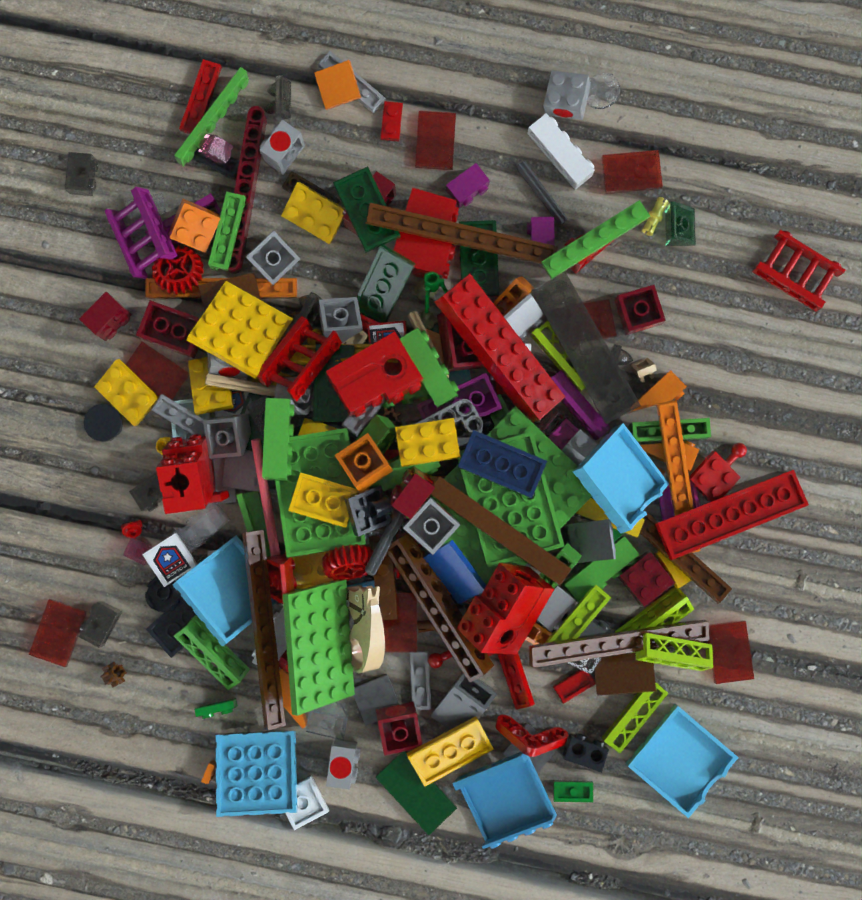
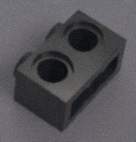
(583, 757)

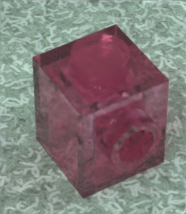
(216, 148)
(135, 550)

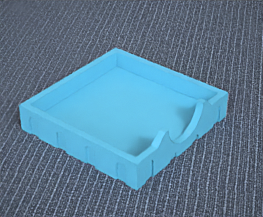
(621, 478)
(220, 591)
(681, 760)
(256, 774)

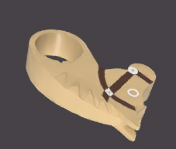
(367, 632)

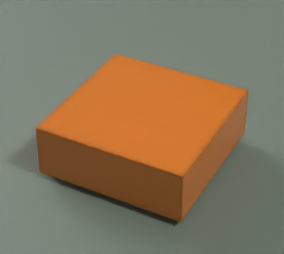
(209, 773)

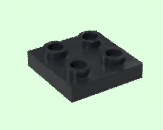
(368, 510)

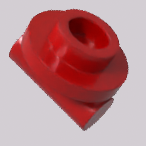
(132, 529)

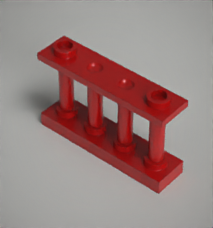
(797, 289)
(286, 349)

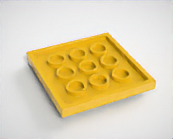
(240, 329)

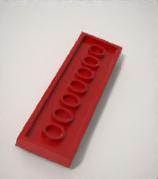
(731, 514)

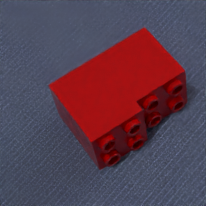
(428, 253)
(369, 378)
(186, 474)
(506, 609)

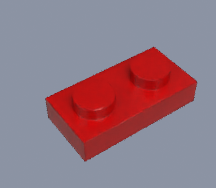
(391, 121)

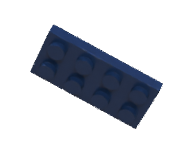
(502, 464)

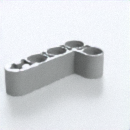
(459, 418)

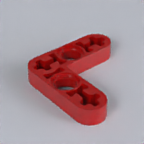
(530, 744)

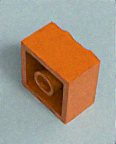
(194, 225)
(364, 462)

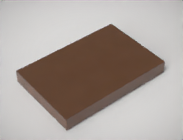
(245, 282)
(624, 675)

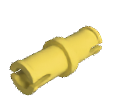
(655, 216)

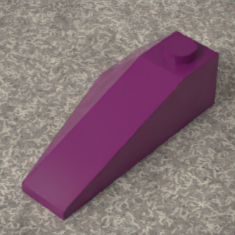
(478, 391)

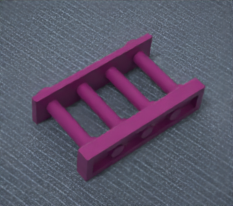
(156, 232)

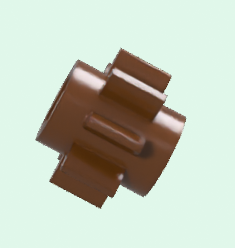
(387, 413)
(113, 674)

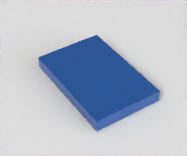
(455, 572)

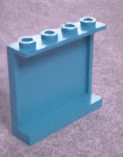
(506, 799)

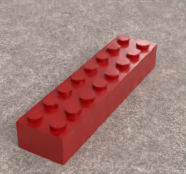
(500, 349)

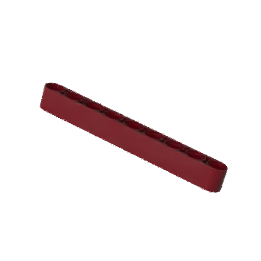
(242, 180)

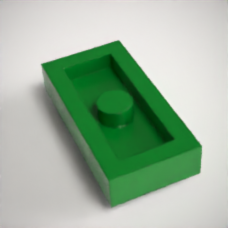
(224, 707)
(572, 791)

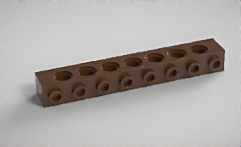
(437, 606)

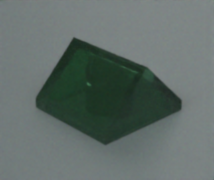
(680, 225)

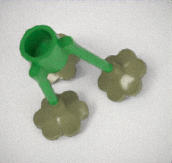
(425, 291)

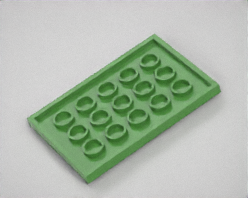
(316, 457)
(529, 516)
(318, 646)

